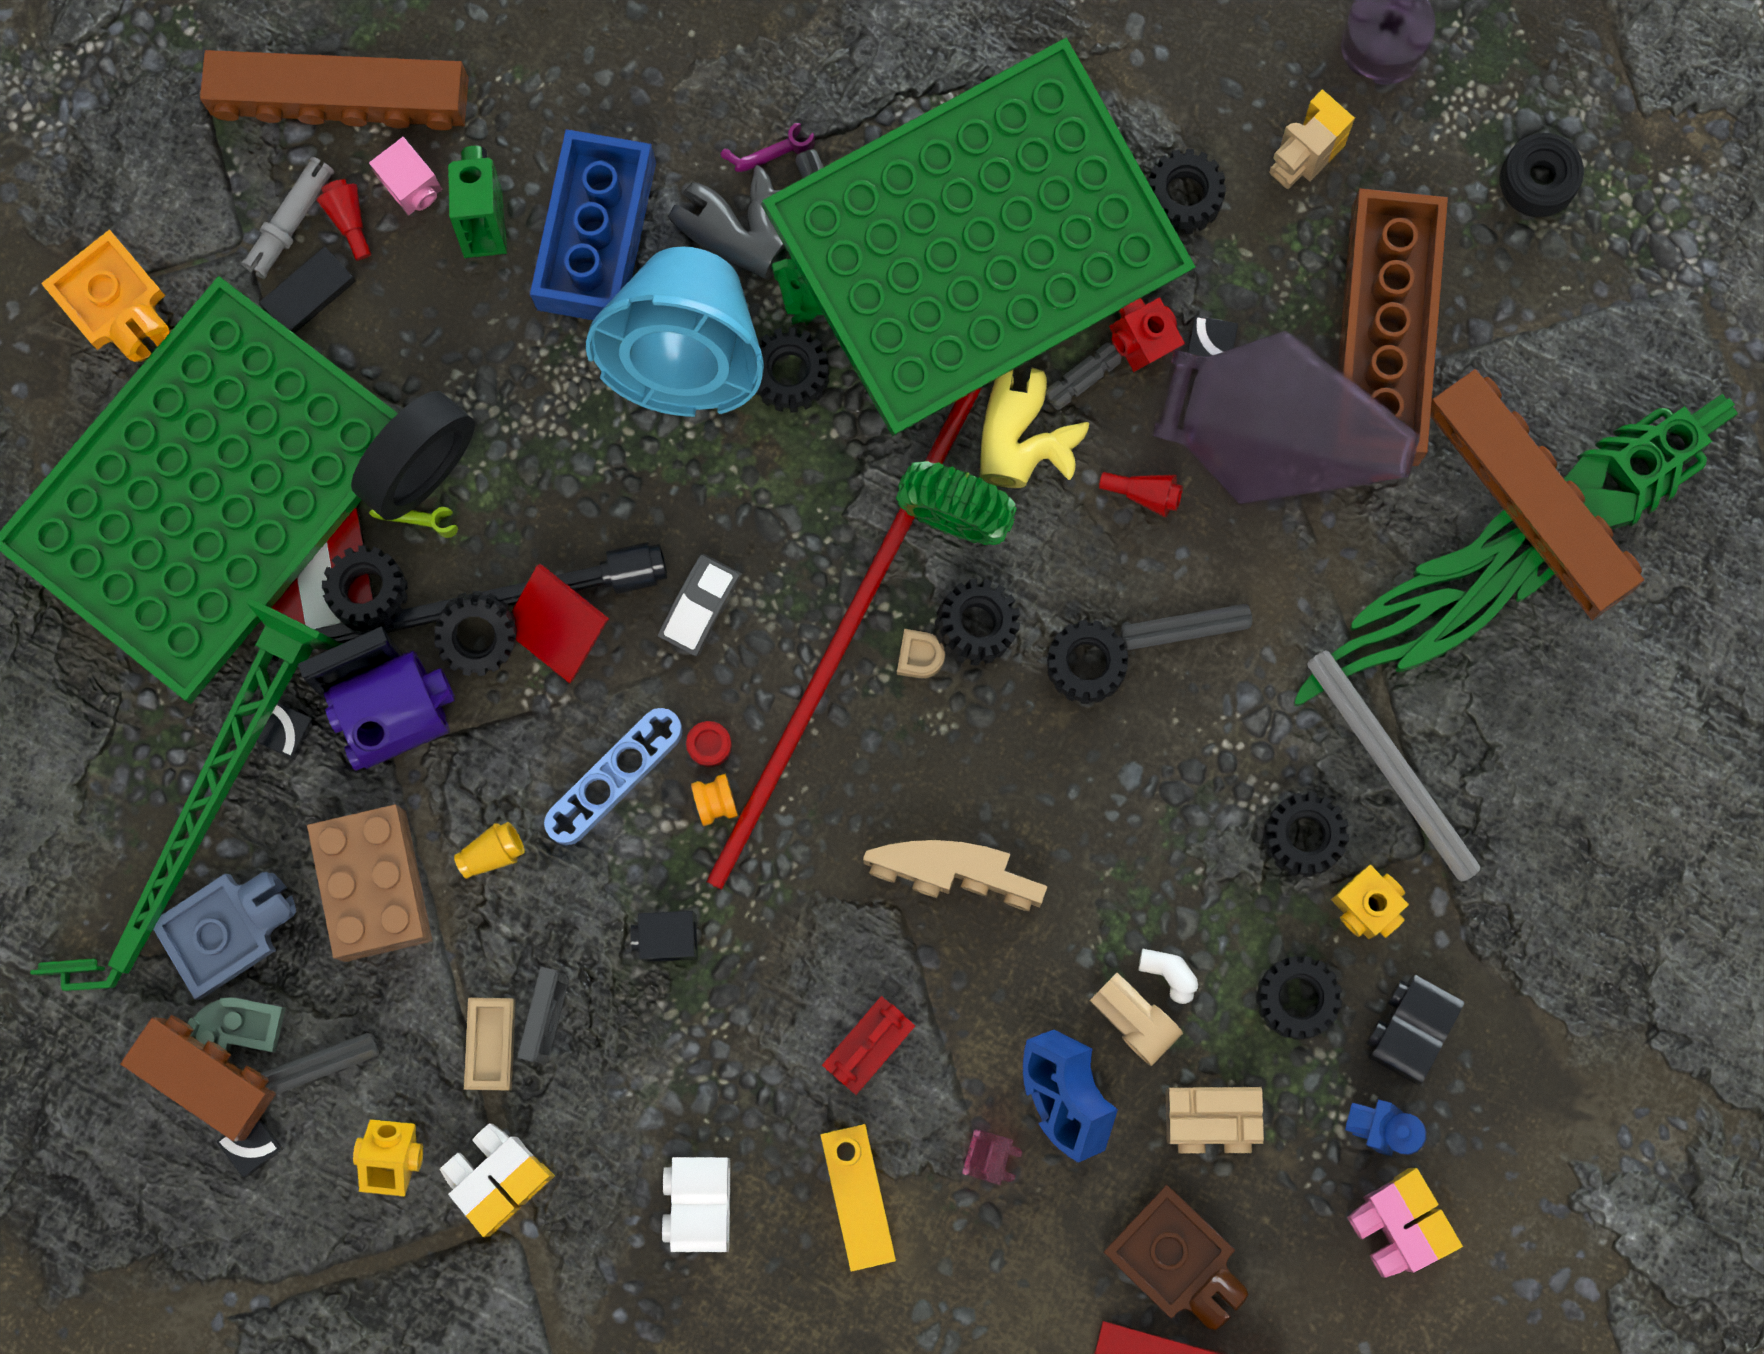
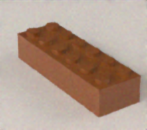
(1394, 302)

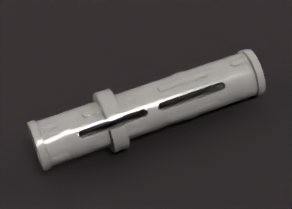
(278, 232)

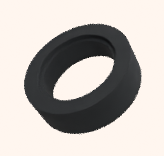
(412, 455)

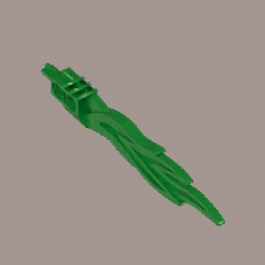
(1589, 474)

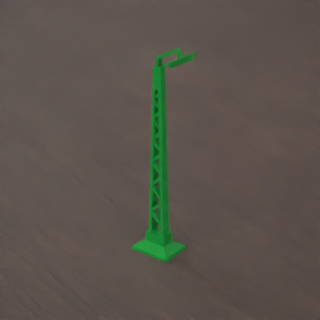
(281, 638)

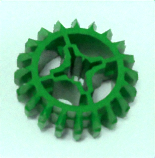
(956, 503)

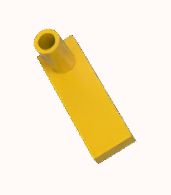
(858, 1197)

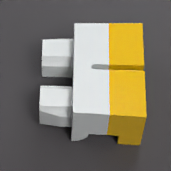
(510, 1165)

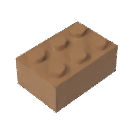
(369, 883)

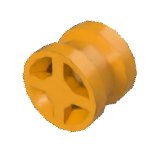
(714, 799)

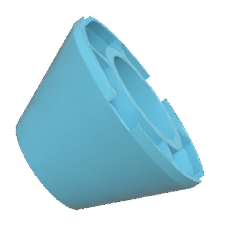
(679, 336)

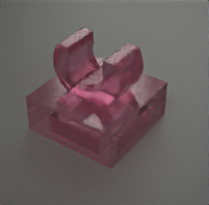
(989, 1157)

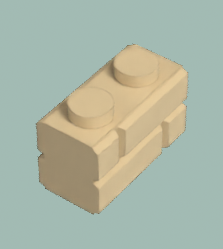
(1214, 1117)

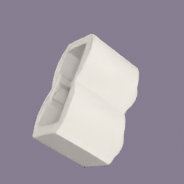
(699, 1204)

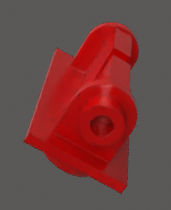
(868, 1045)

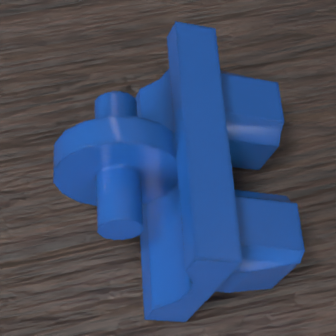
(1386, 1128)

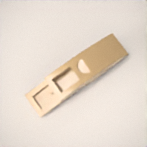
(936, 863)

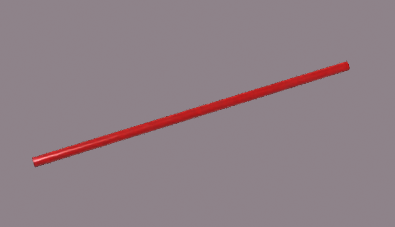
(831, 658)

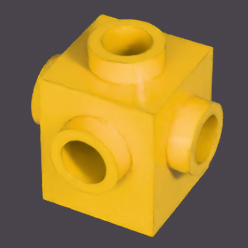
(1354, 904)
(387, 1157)

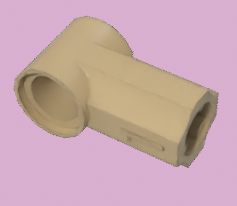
(1143, 1026)

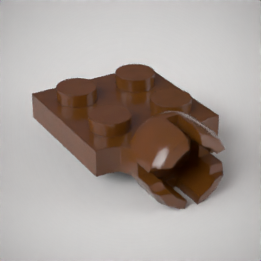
(1178, 1260)

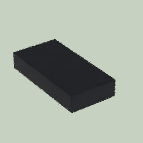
(308, 290)

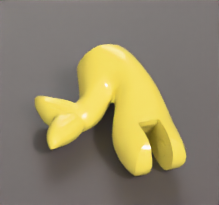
(1006, 418)

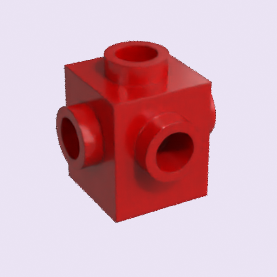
(1145, 332)

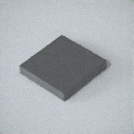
(543, 1016)

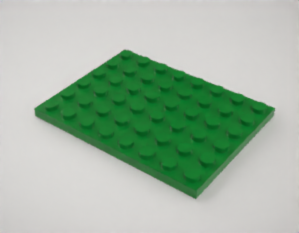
(978, 236)
(199, 489)

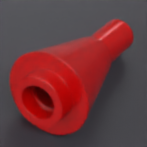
(343, 208)
(1154, 492)

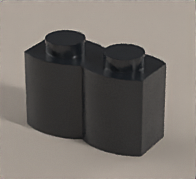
(1414, 1029)

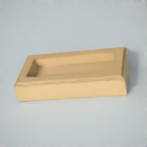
(489, 1044)

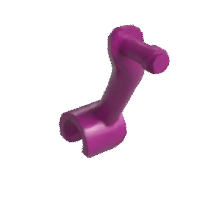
(771, 152)

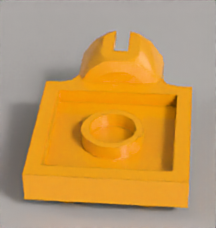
(110, 298)

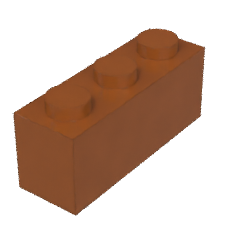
(199, 1077)

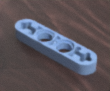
(607, 770)

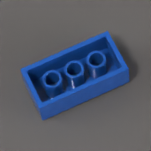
(592, 223)

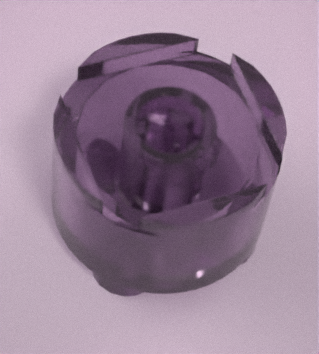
(1387, 38)

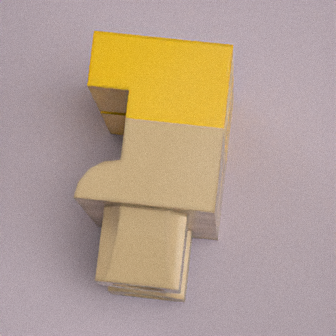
(1314, 144)

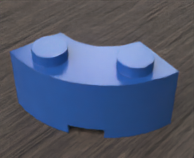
(1065, 1095)

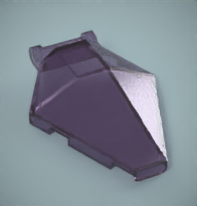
(1283, 422)

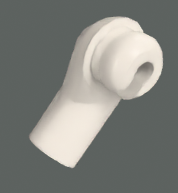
(1175, 971)

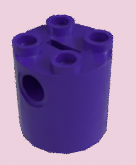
(389, 709)

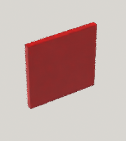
(556, 623)

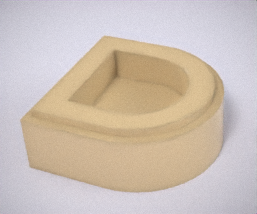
(920, 655)

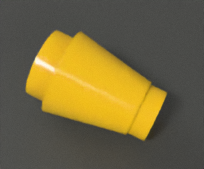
(491, 850)

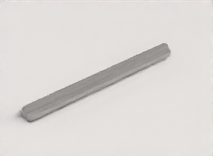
(1394, 766)

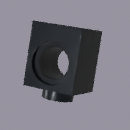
(665, 936)

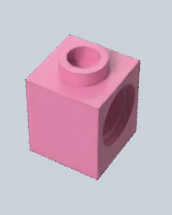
(406, 176)

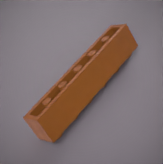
(334, 89)
(1535, 494)

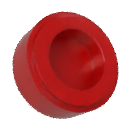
(708, 744)

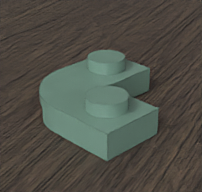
(239, 1023)

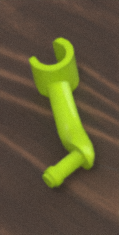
(426, 519)

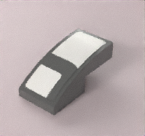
(699, 604)

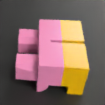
(1393, 1207)

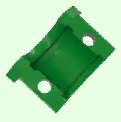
(795, 292)

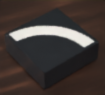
(1211, 336)
(285, 731)
(253, 1152)

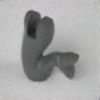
(722, 233)

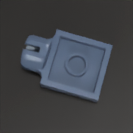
(223, 929)

